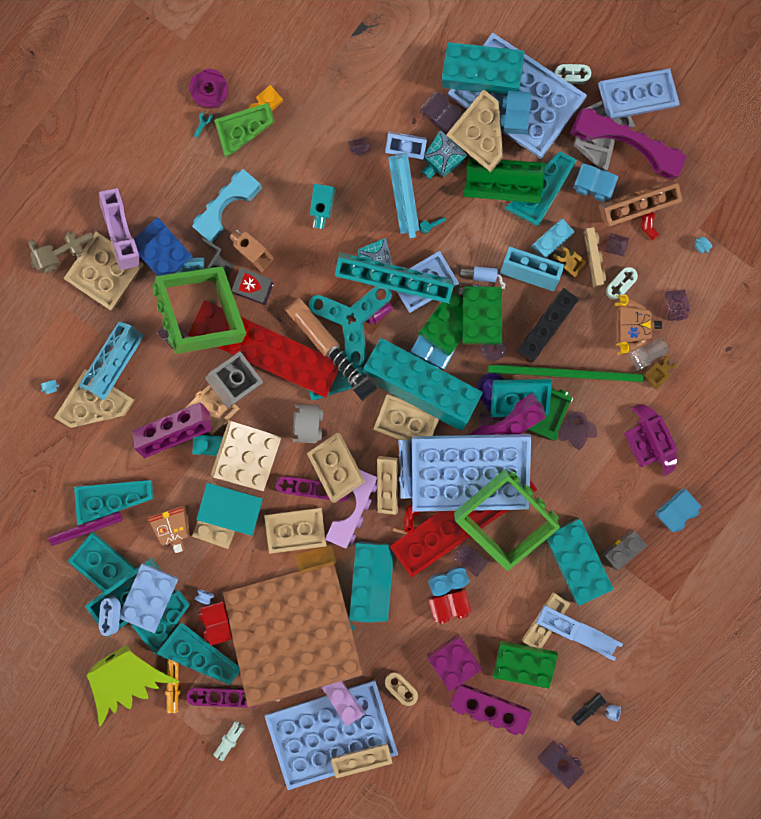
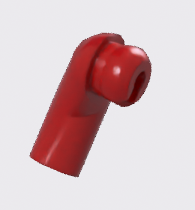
(647, 225)
(408, 519)

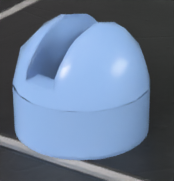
(613, 712)

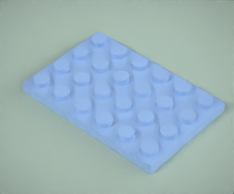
(551, 103)
(458, 466)
(314, 732)

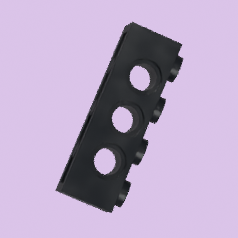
(547, 325)

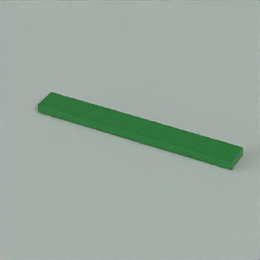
(564, 373)

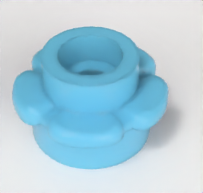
(703, 245)
(49, 387)

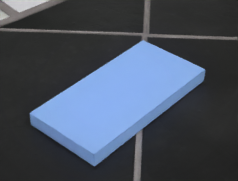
(638, 94)

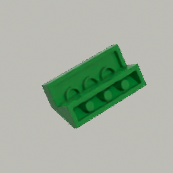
(507, 181)

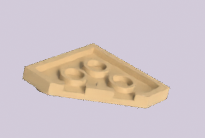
(480, 131)
(86, 408)

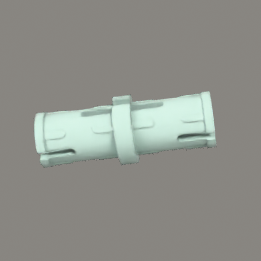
(229, 741)

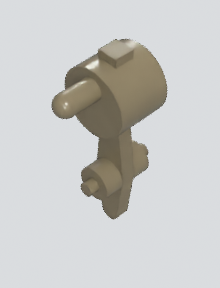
(46, 258)

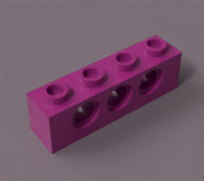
(172, 430)
(515, 725)

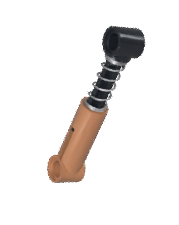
(329, 347)

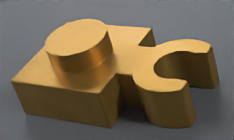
(572, 261)
(658, 374)

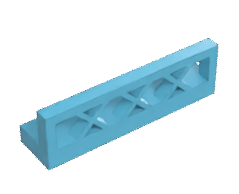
(113, 361)

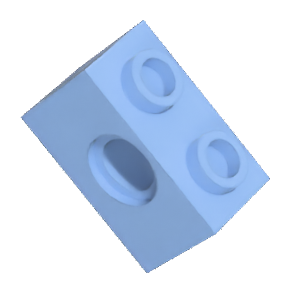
(403, 143)

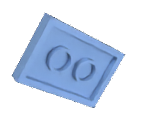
(433, 265)
(148, 597)

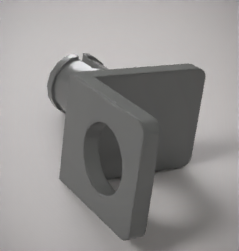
(218, 261)

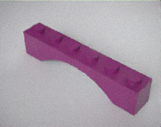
(663, 160)

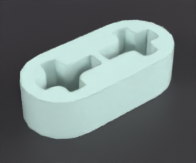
(574, 69)
(618, 280)

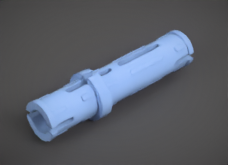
(405, 468)

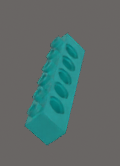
(394, 277)

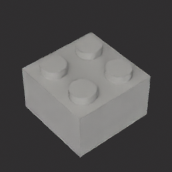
(233, 380)

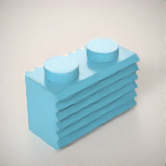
(552, 239)

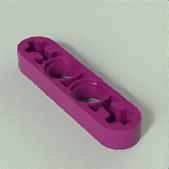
(313, 485)
(224, 697)

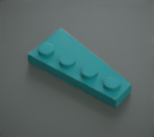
(105, 499)
(195, 653)

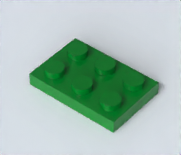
(482, 315)
(445, 325)
(525, 664)

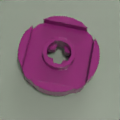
(200, 95)

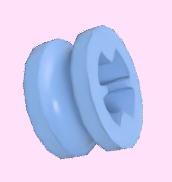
(204, 596)

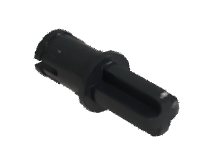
(588, 709)

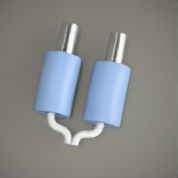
(482, 274)

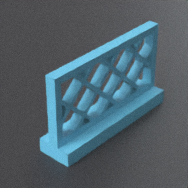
(403, 194)

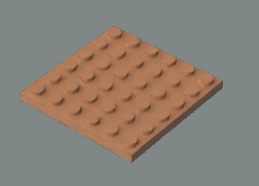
(292, 635)

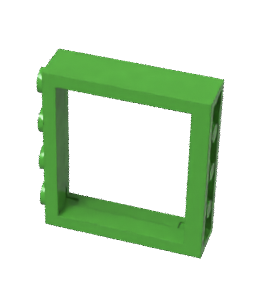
(217, 275)
(506, 560)

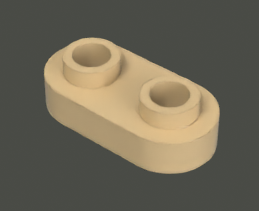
(401, 688)

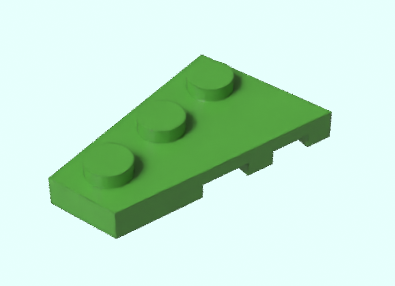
(242, 127)

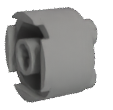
(307, 423)

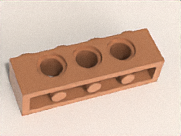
(640, 202)

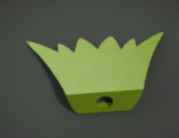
(119, 678)

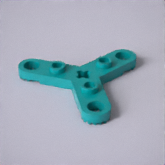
(354, 332)

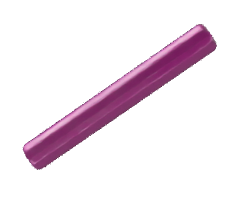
(85, 528)

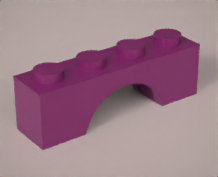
(524, 415)

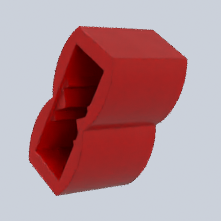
(450, 605)
(216, 623)

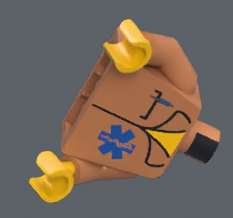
(633, 324)

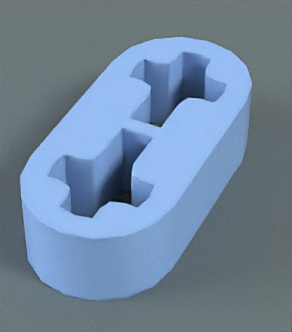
(109, 616)

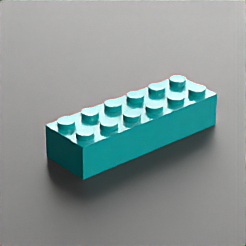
(421, 384)

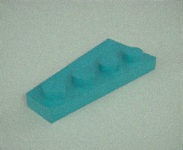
(555, 176)

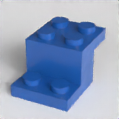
(161, 249)

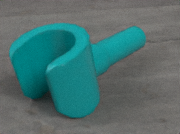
(203, 121)
(426, 227)

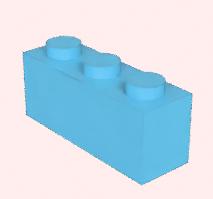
(532, 269)

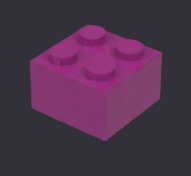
(454, 662)

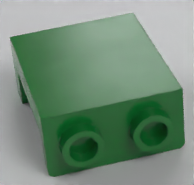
(558, 407)

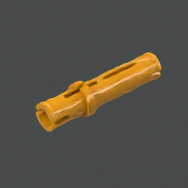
(172, 688)

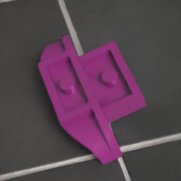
(651, 440)

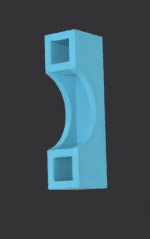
(241, 188)

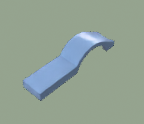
(577, 632)

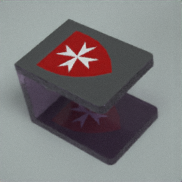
(252, 286)

